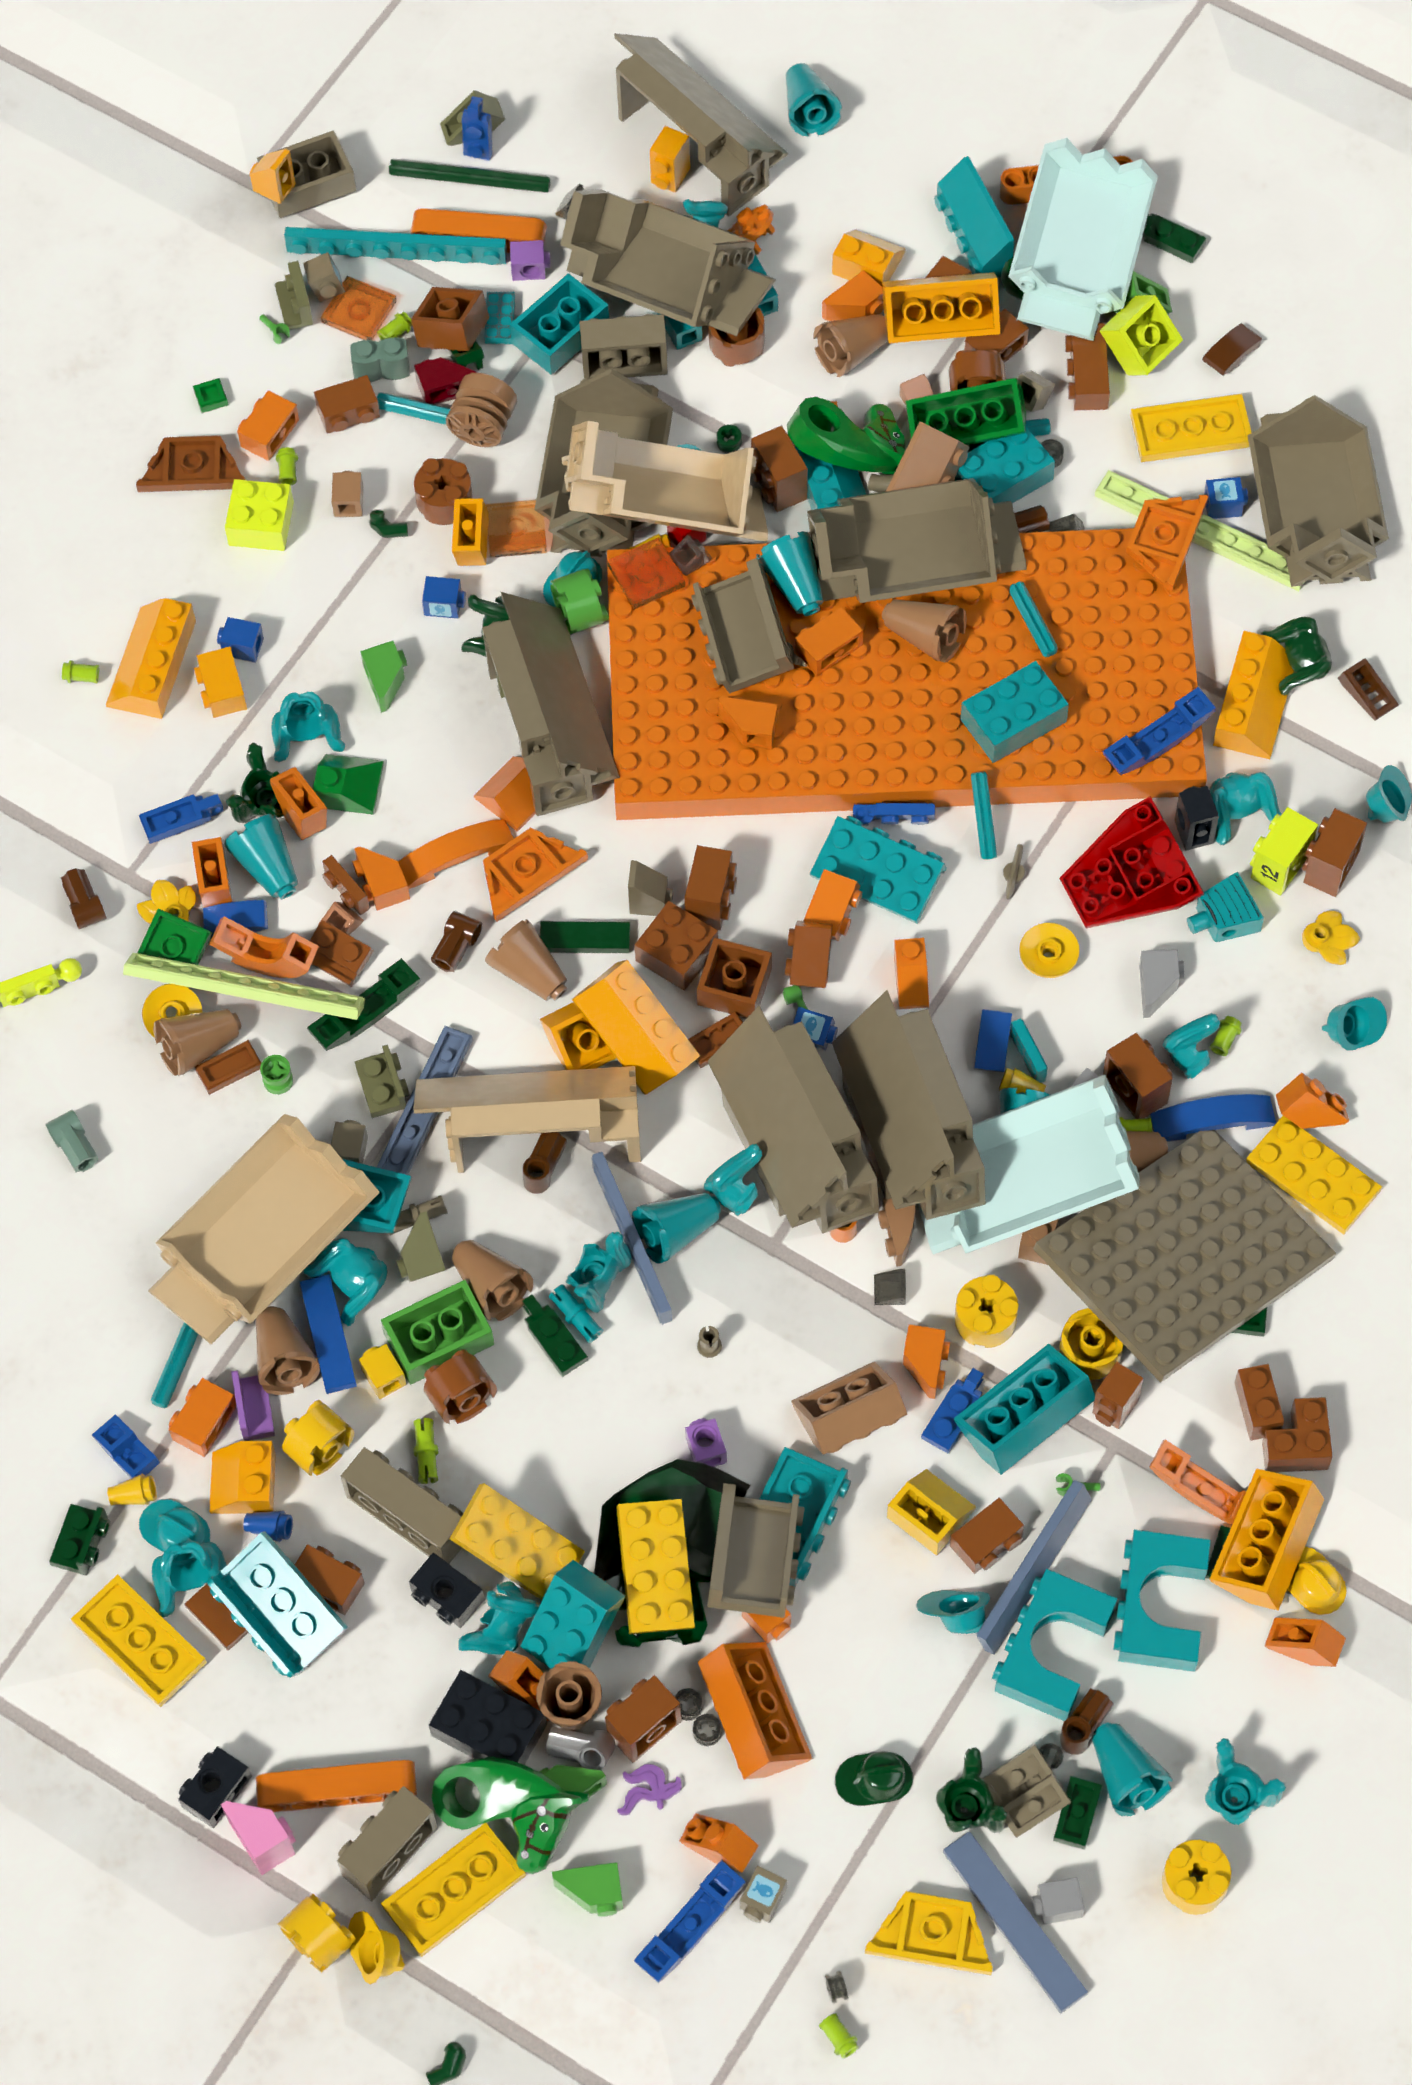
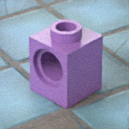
(528, 260)
(712, 1455)

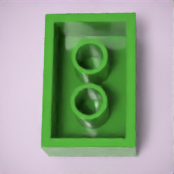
(436, 1330)

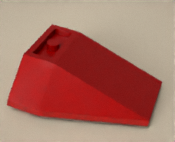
(1131, 870)

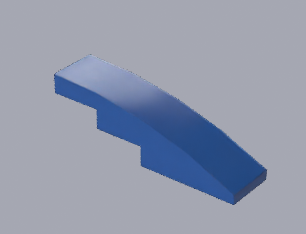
(328, 1334)

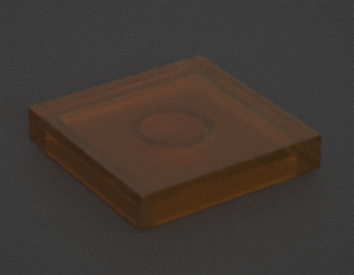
(359, 309)
(515, 529)
(646, 573)

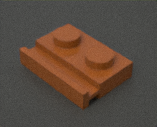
(339, 953)

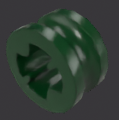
(728, 431)

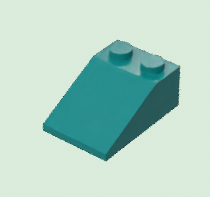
(384, 1210)

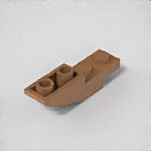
(899, 1229)

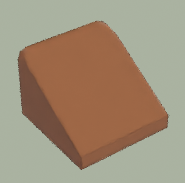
(915, 388)
(342, 918)

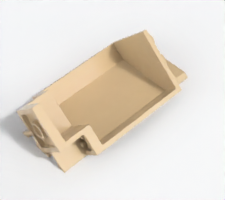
(663, 484)
(535, 1103)

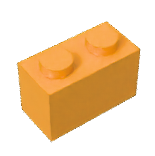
(669, 159)
(470, 532)
(221, 682)

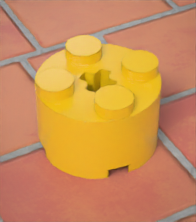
(986, 1295)
(1093, 1358)
(317, 1438)
(1205, 1860)
(316, 1932)

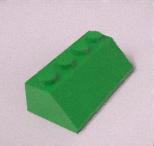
(972, 412)

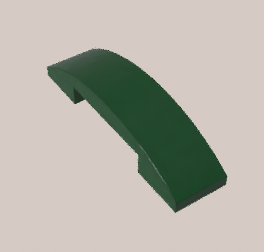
(380, 999)

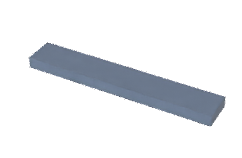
(414, 1128)
(631, 1238)
(1034, 1564)
(1015, 1922)

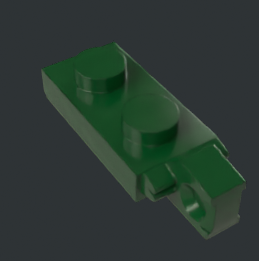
(1173, 238)
(553, 1337)

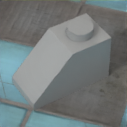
(1158, 978)

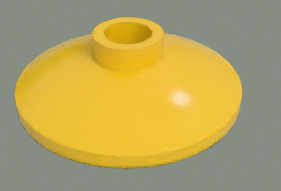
(1052, 939)
(168, 996)

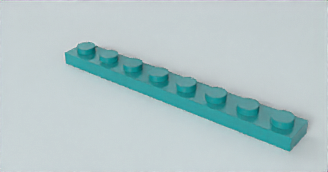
(396, 245)

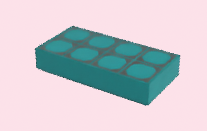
(501, 313)
(1028, 1050)

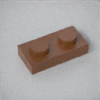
(350, 892)

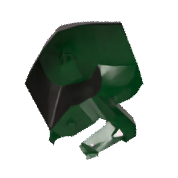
(701, 1494)

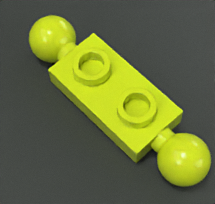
(38, 982)

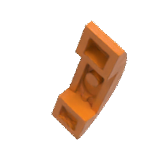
(452, 849)
(1195, 1483)

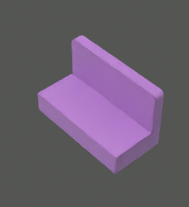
(252, 1408)

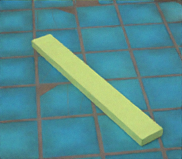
(1209, 534)
(244, 986)

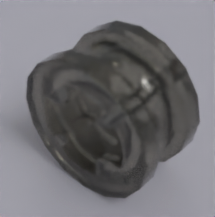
(1057, 447)
(691, 1713)
(701, 1738)
(836, 1987)

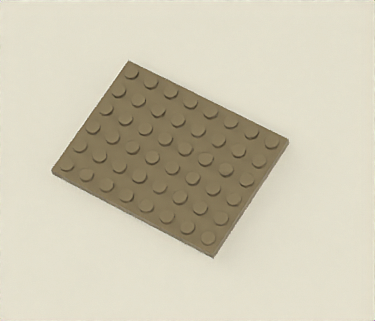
(1185, 1253)

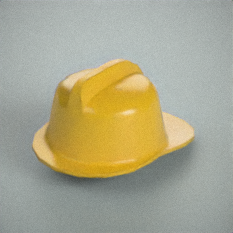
(1317, 1583)
(374, 1949)

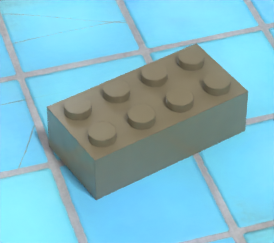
(402, 1504)

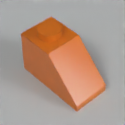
(854, 299)
(299, 803)
(911, 973)
(1306, 1641)
(517, 1677)

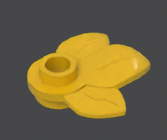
(168, 899)
(1333, 937)

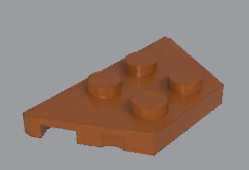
(190, 466)

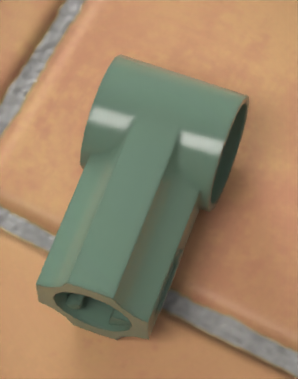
(69, 1135)

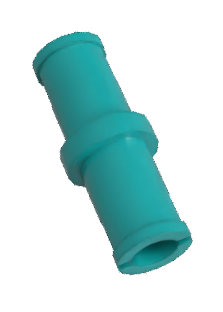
(576, 1313)

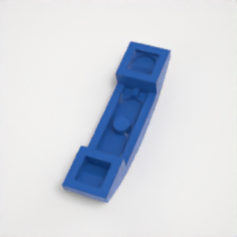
(1162, 734)
(1213, 1114)
(691, 1922)

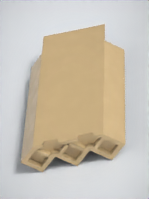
(258, 1228)

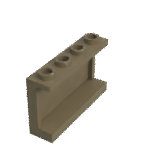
(742, 629)
(755, 1554)

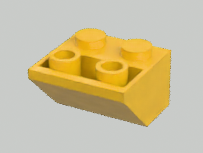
(929, 1510)

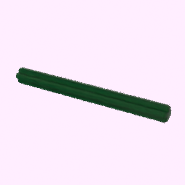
(469, 175)

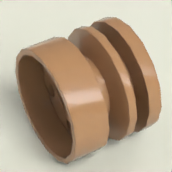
(481, 410)

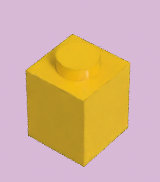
(382, 1370)

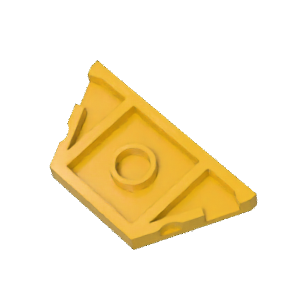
(932, 1933)

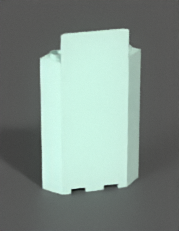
(1080, 237)
(1042, 1166)

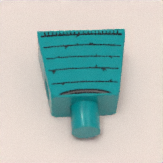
(1227, 911)

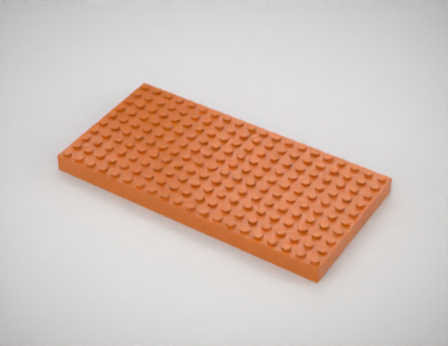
(890, 714)

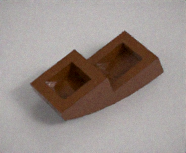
(1231, 348)

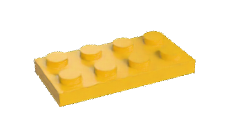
(1191, 427)
(1313, 1174)
(513, 1541)
(655, 1566)
(138, 1640)
(453, 1889)

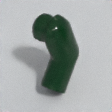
(385, 528)
(451, 2066)

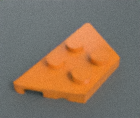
(1165, 535)
(527, 868)

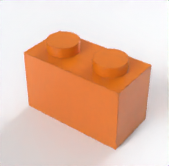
(268, 425)
(828, 640)
(211, 872)
(833, 902)
(202, 1416)

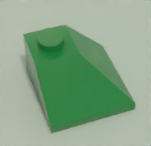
(348, 783)

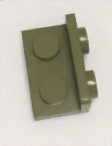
(294, 298)
(381, 1083)

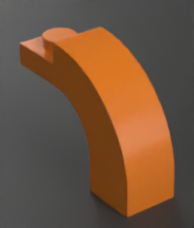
(265, 955)

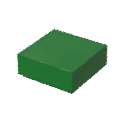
(210, 395)

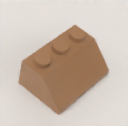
(929, 459)
(850, 1408)

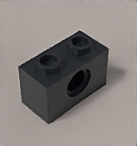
(1196, 817)
(439, 1574)
(214, 1766)

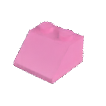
(261, 1834)

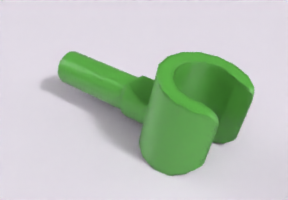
(276, 329)
(794, 995)
(1066, 1478)

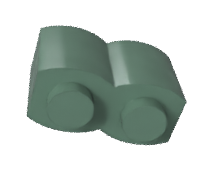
(380, 359)

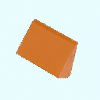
(509, 794)

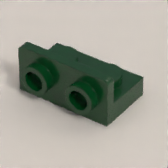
(79, 1539)

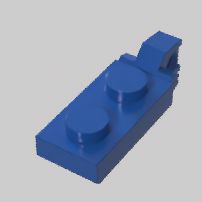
(477, 131)
(893, 812)
(179, 816)
(942, 1429)

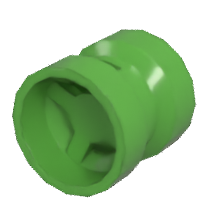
(275, 1067)

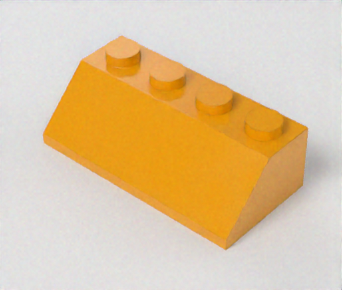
(941, 307)
(152, 658)
(1253, 697)
(635, 1026)
(1267, 1538)

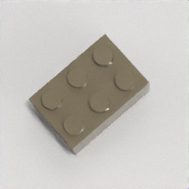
(319, 174)
(625, 344)
(386, 1842)

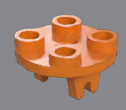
(753, 224)

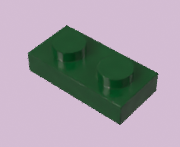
(1077, 1817)

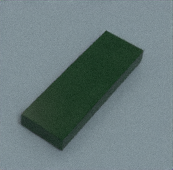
(585, 937)

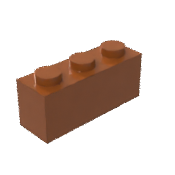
(1088, 371)

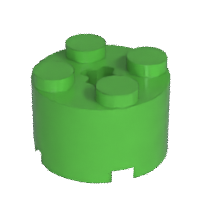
(579, 600)

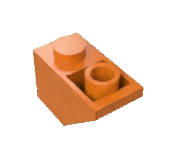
(749, 720)
(382, 876)
(1310, 1104)
(923, 1357)
(719, 1841)

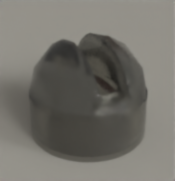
(1058, 1758)

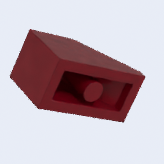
(439, 379)

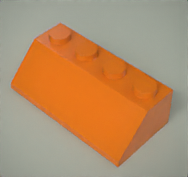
(754, 1709)

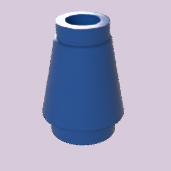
(275, 1523)

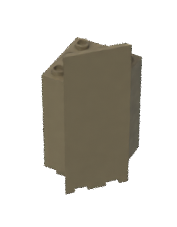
(725, 137)
(663, 260)
(620, 408)
(1318, 492)
(914, 541)
(548, 704)
(910, 1111)
(794, 1113)

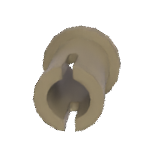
(705, 1338)

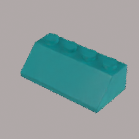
(974, 219)
(829, 482)
(1025, 1408)

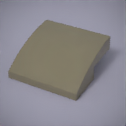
(1026, 1790)

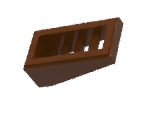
(1369, 676)

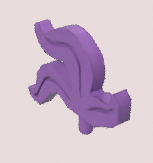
(656, 1779)

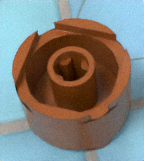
(741, 348)
(975, 369)
(438, 486)
(459, 1387)

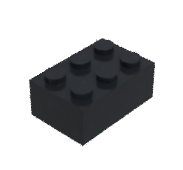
(486, 1721)

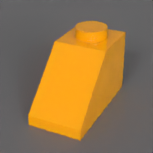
(273, 175)

